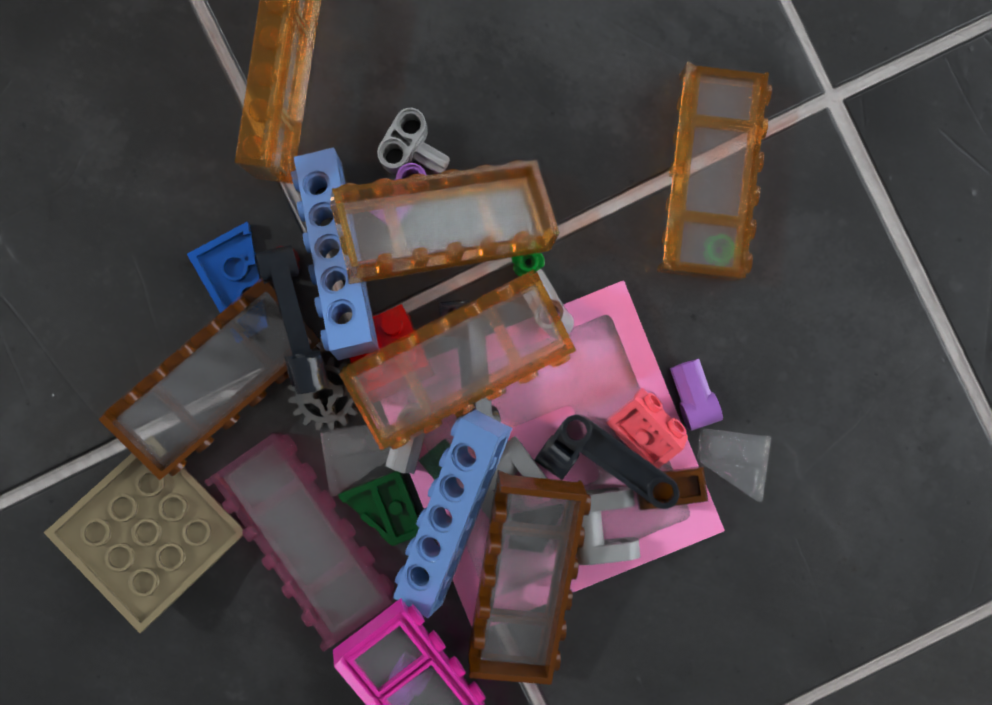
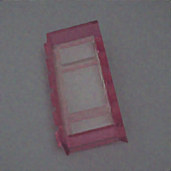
(303, 538)

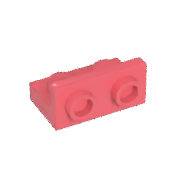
(648, 429)

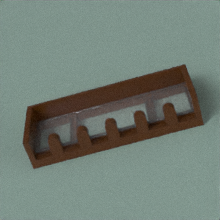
(205, 383)
(527, 578)

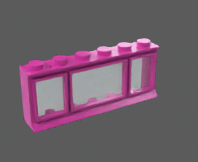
(403, 663)

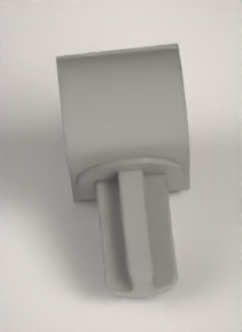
(411, 145)

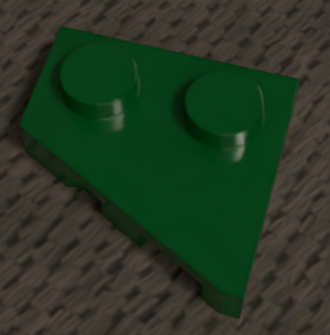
(385, 506)

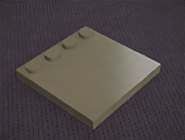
(144, 538)

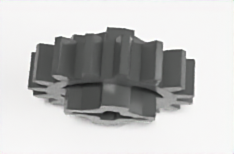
(329, 409)

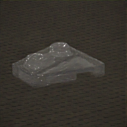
(350, 455)
(736, 458)

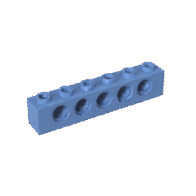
(358, 335)
(488, 441)

